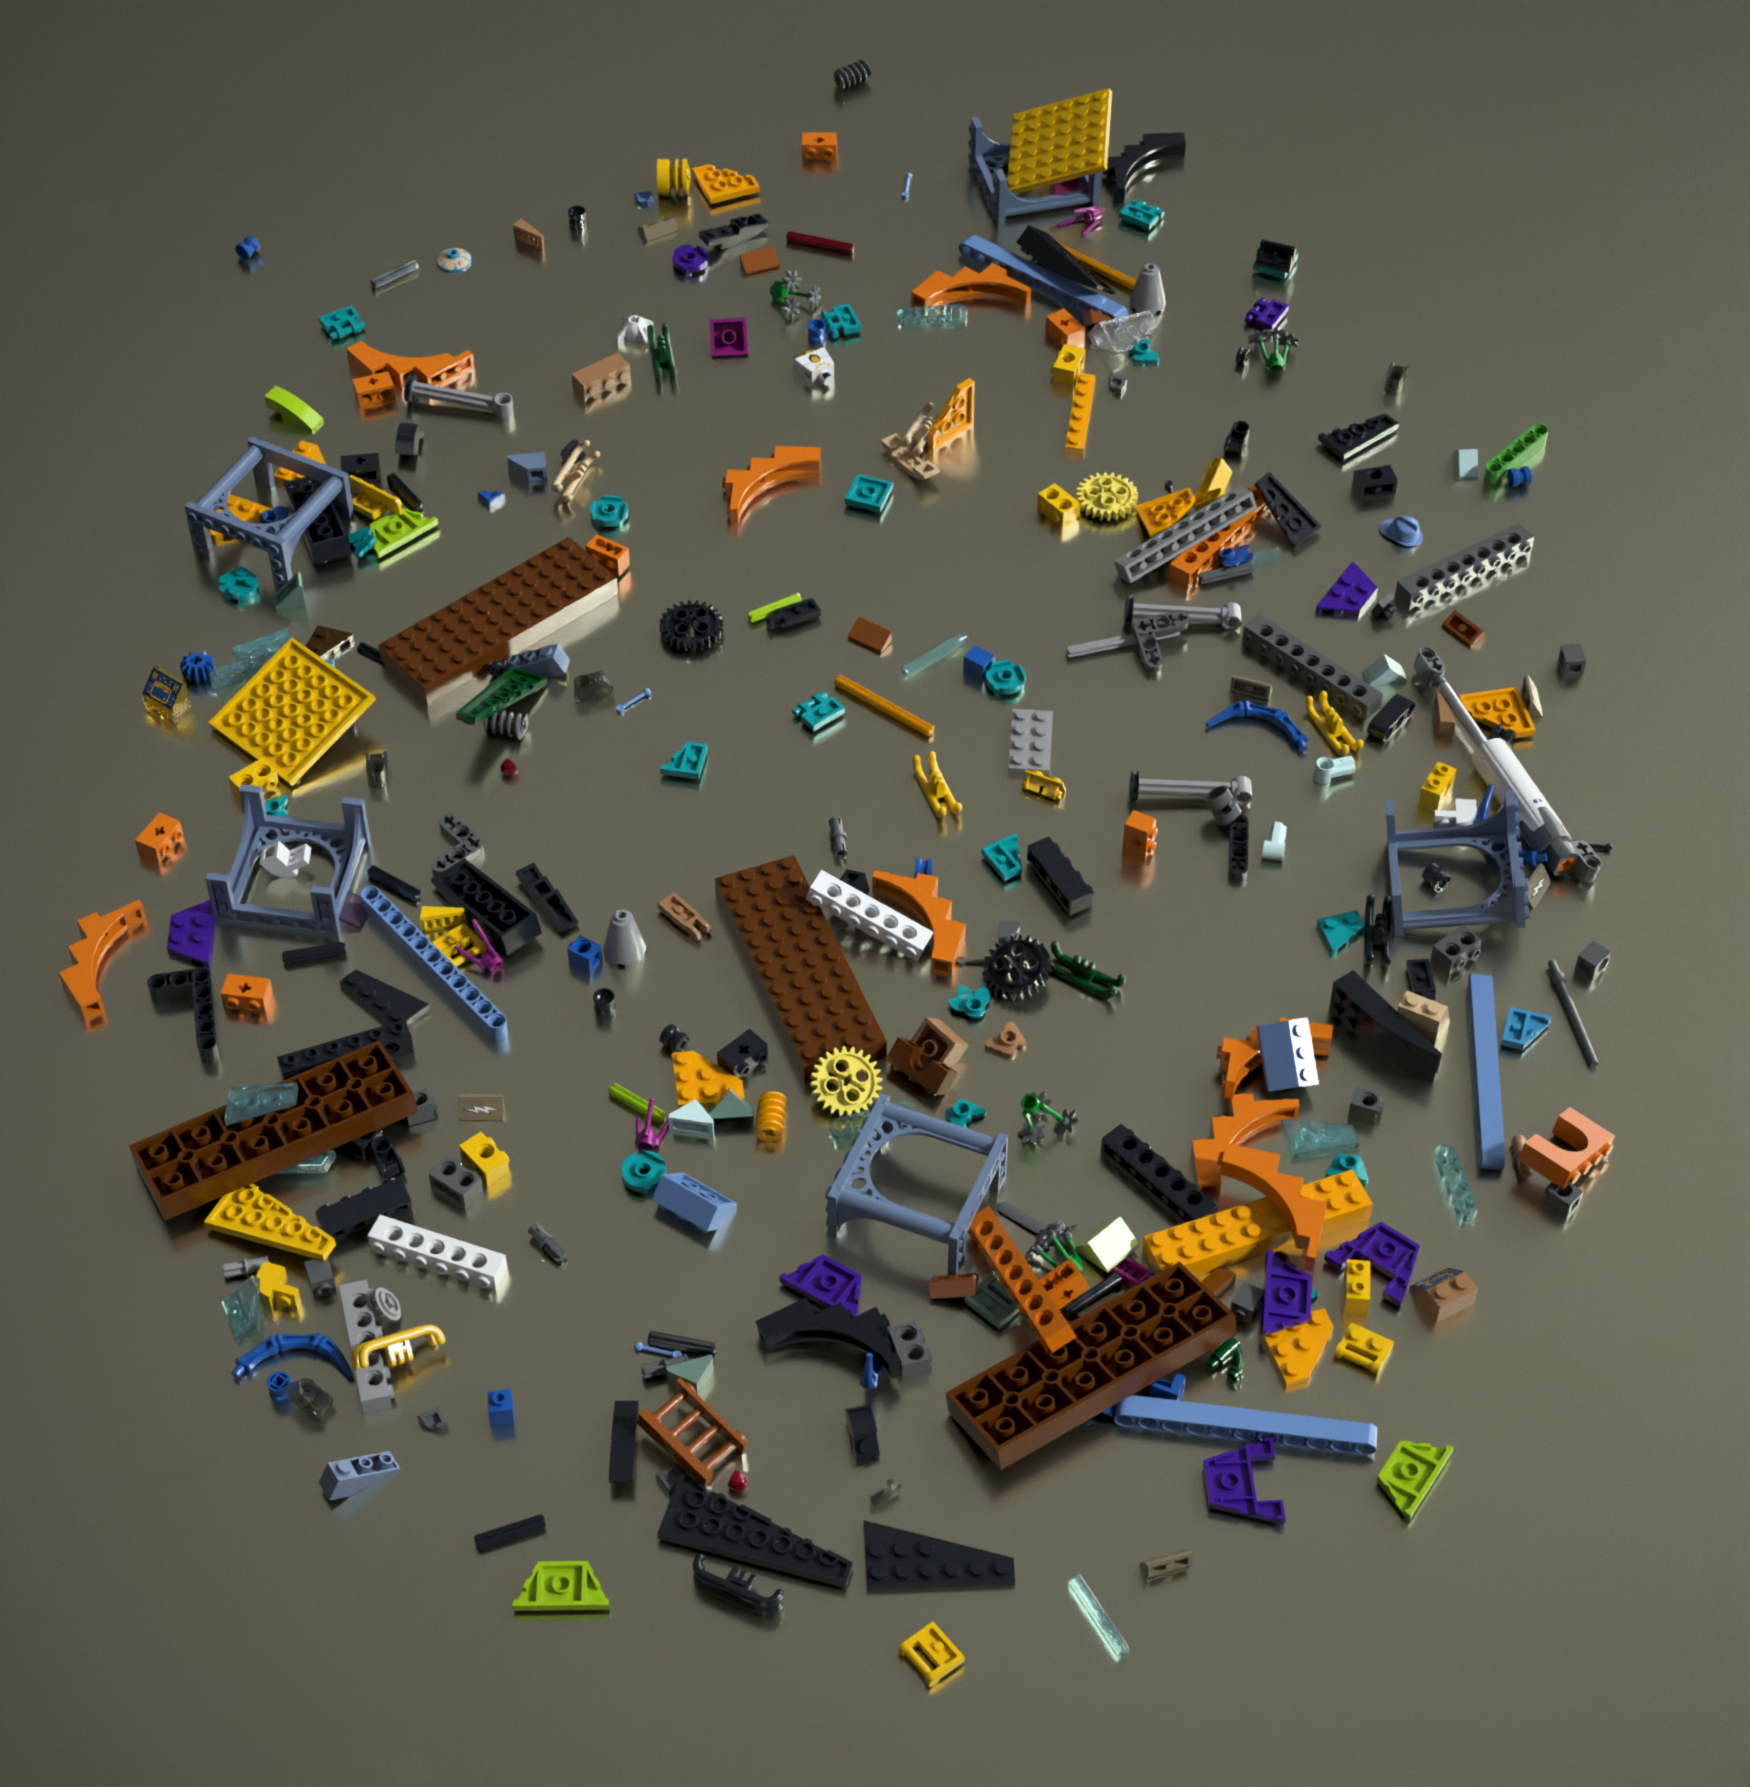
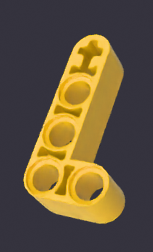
(1212, 483)

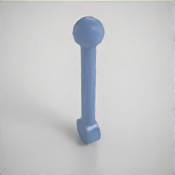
(908, 176)
(620, 708)
(639, 1346)

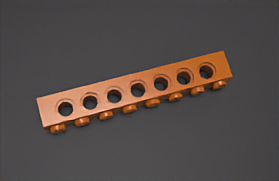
(1202, 556)
(1021, 1280)

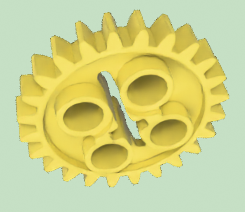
(1107, 496)
(854, 1064)

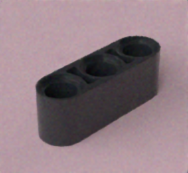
(1391, 717)

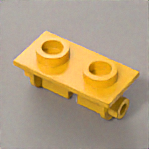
(1051, 786)

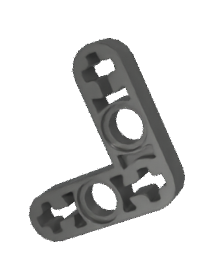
(1150, 635)
(462, 846)

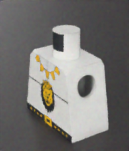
(814, 366)

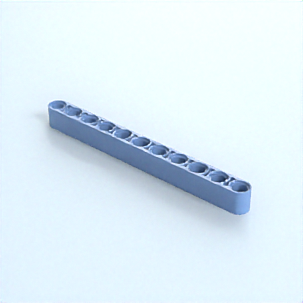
(1040, 278)
(435, 964)
(1486, 1072)
(1246, 1424)

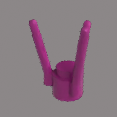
(1092, 215)
(490, 958)
(646, 1139)

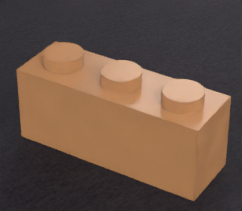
(601, 376)

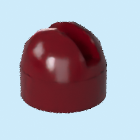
(508, 767)
(738, 1481)

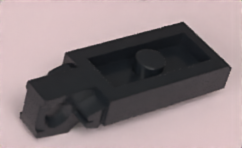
(793, 614)
(1421, 978)

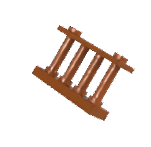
(685, 1455)

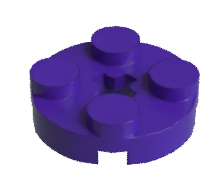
(697, 259)

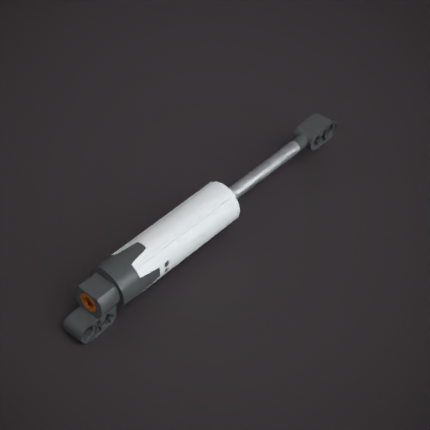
(1503, 770)

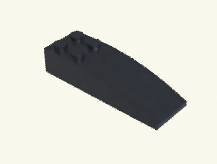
(1058, 259)
(326, 534)
(496, 911)
(1383, 1027)

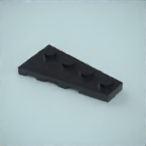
(1358, 436)
(1290, 515)
(382, 999)

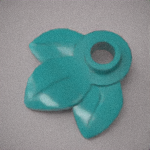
(970, 1002)

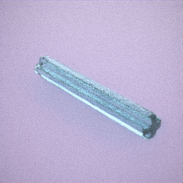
(934, 654)
(1099, 1615)

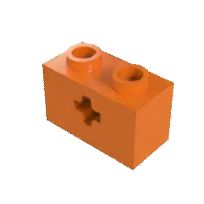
(819, 145)
(1065, 328)
(373, 389)
(1139, 835)
(159, 837)
(246, 992)
(1064, 1283)

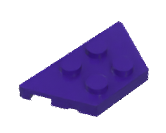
(1349, 593)
(192, 933)
(826, 1283)
(1285, 1295)

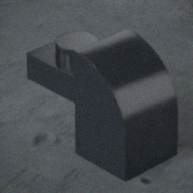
(408, 438)
(863, 1431)

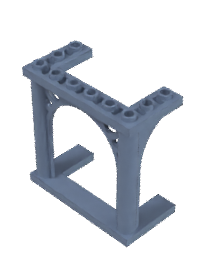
(995, 187)
(282, 544)
(1496, 829)
(227, 890)
(851, 1203)

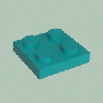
(868, 493)

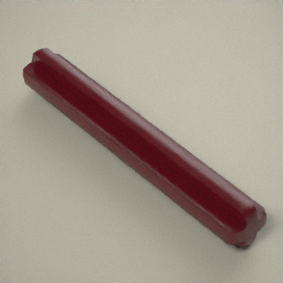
(820, 242)

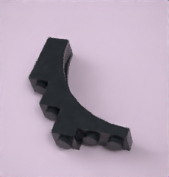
(1150, 150)
(835, 1324)

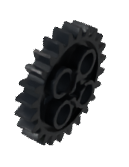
(706, 624)
(1031, 955)

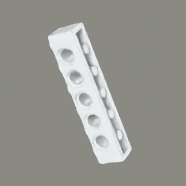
(862, 908)
(421, 1246)

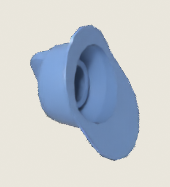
(1402, 530)

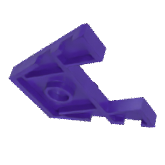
(1386, 1251)
(1232, 1485)

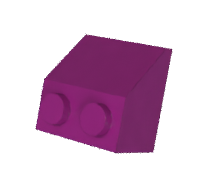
(728, 336)

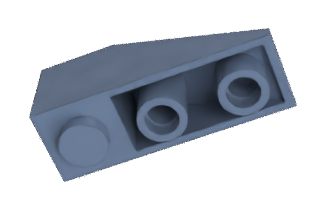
(546, 661)
(353, 1475)

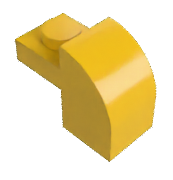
(274, 1287)

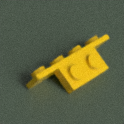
(372, 500)

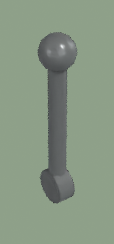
(961, 961)

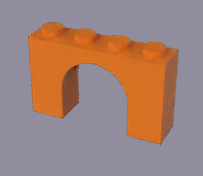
(1566, 1166)

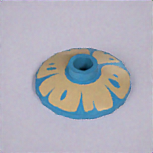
(453, 259)

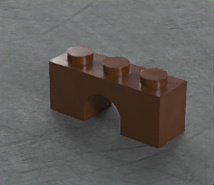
(906, 1058)

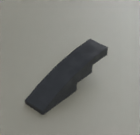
(546, 898)
(623, 1442)

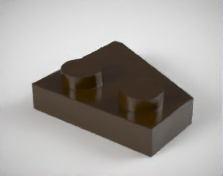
(327, 641)

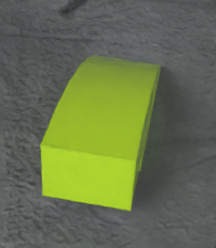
(292, 409)

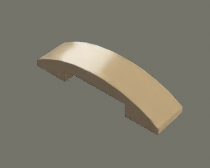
(903, 458)

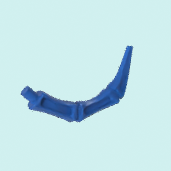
(1273, 715)
(1530, 858)
(284, 1342)
(871, 1372)

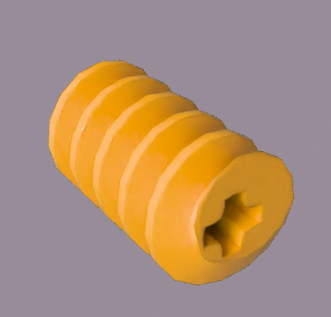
(770, 1116)

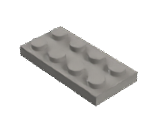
(1030, 741)

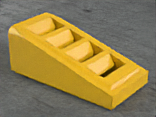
(441, 917)

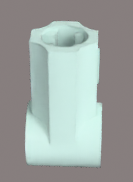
(1328, 768)
(1274, 844)

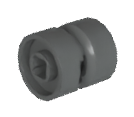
(1222, 805)

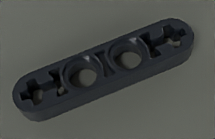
(1238, 847)

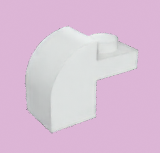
(1462, 814)
(284, 862)

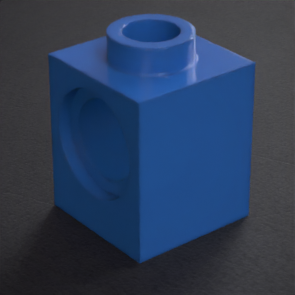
(584, 953)
(500, 1407)

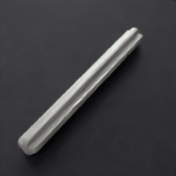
(1108, 644)

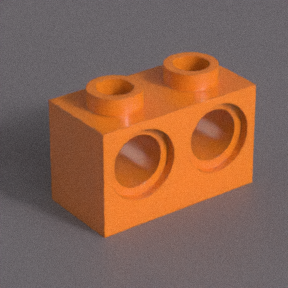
(609, 554)

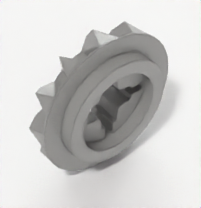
(386, 1304)

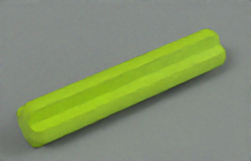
(769, 609)
(635, 1102)

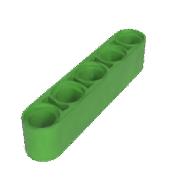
(1515, 454)

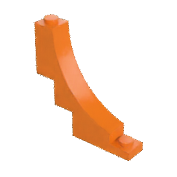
(429, 370)
(1260, 1171)

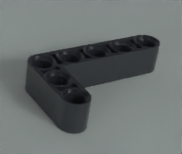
(197, 985)

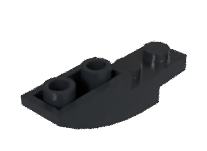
(736, 232)

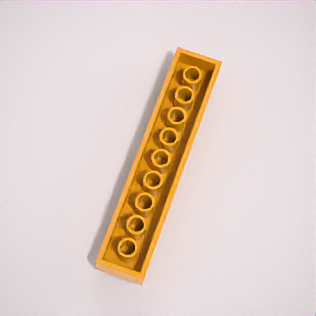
(1253, 1228)

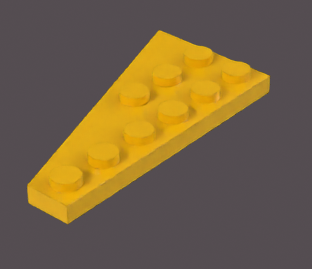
(267, 1221)

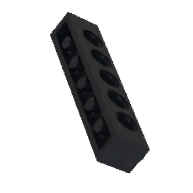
(394, 1037)
(1156, 1175)

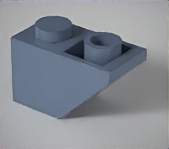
(528, 467)

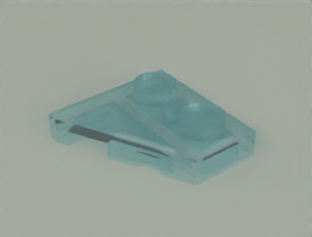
(243, 1307)

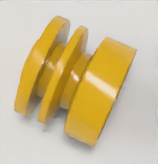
(672, 177)

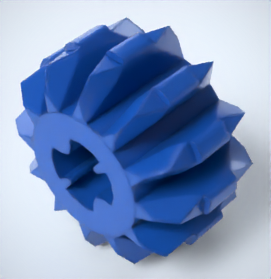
(196, 666)

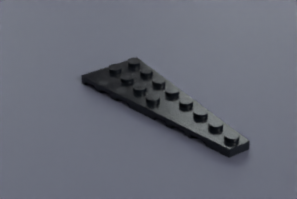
(719, 1526)

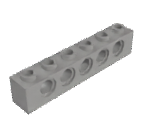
(359, 1295)

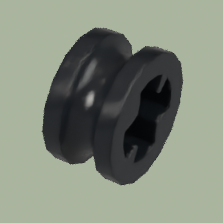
(1242, 355)
(497, 668)

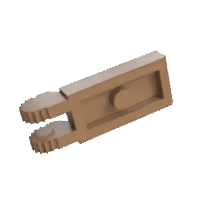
(684, 915)

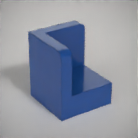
(977, 662)
(1168, 1390)

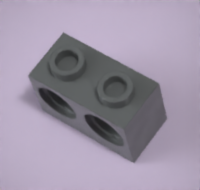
(1456, 949)
(455, 1181)
(910, 1349)

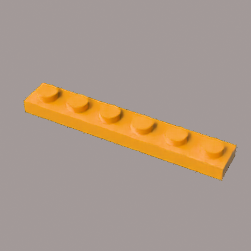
(1080, 413)

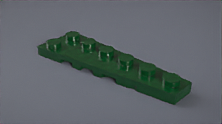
(501, 693)

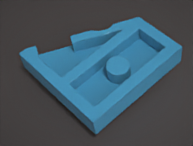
(1523, 1027)

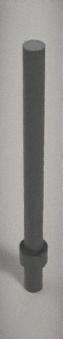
(1559, 981)

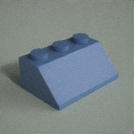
(1287, 1055)
(693, 1201)

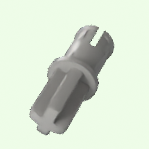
(243, 1267)

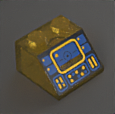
(166, 695)

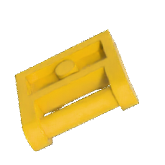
(461, 937)
(1367, 1344)
(937, 1648)

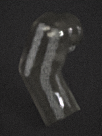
(892, 1489)

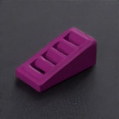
(1136, 1269)

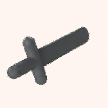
(1030, 1223)

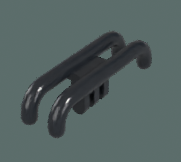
(1379, 932)
(737, 1590)

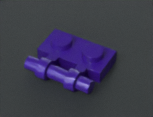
(1271, 314)

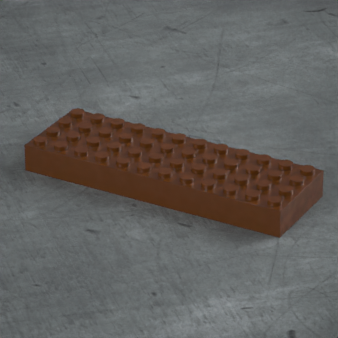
(498, 620)
(798, 964)
(333, 1107)
(1114, 1355)

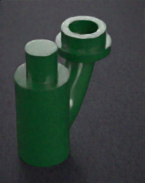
(1223, 1354)

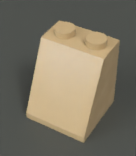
(1425, 1016)

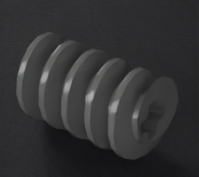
(852, 74)
(506, 725)

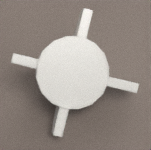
(634, 330)

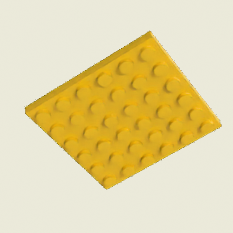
(1059, 141)
(292, 710)

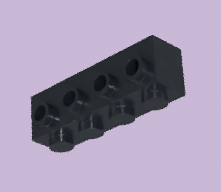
(1060, 875)
(364, 1208)

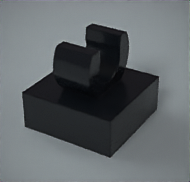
(567, 450)
(1385, 607)

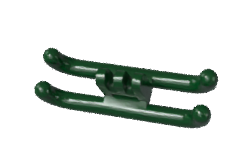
(662, 352)
(1083, 974)

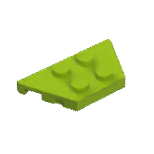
(396, 530)
(1411, 1473)
(561, 1587)

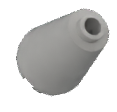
(1148, 290)
(623, 940)

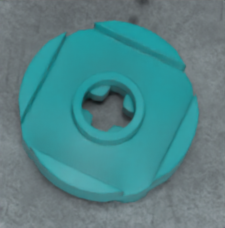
(601, 516)
(229, 584)
(1000, 686)
(643, 1182)

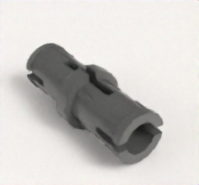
(837, 837)

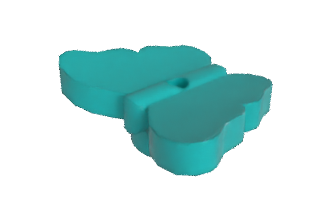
(1143, 354)
(362, 541)
(276, 806)
(964, 1112)
(1347, 1162)

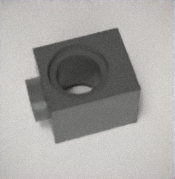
(1572, 660)
(1593, 960)
(1366, 1105)
(425, 1106)
(1563, 1200)
(320, 1277)
(1247, 1302)

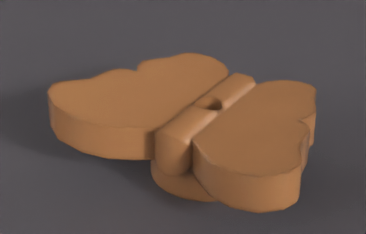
(1007, 1041)

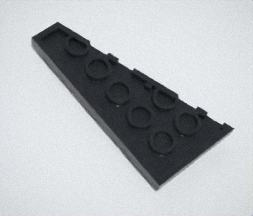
(918, 1561)

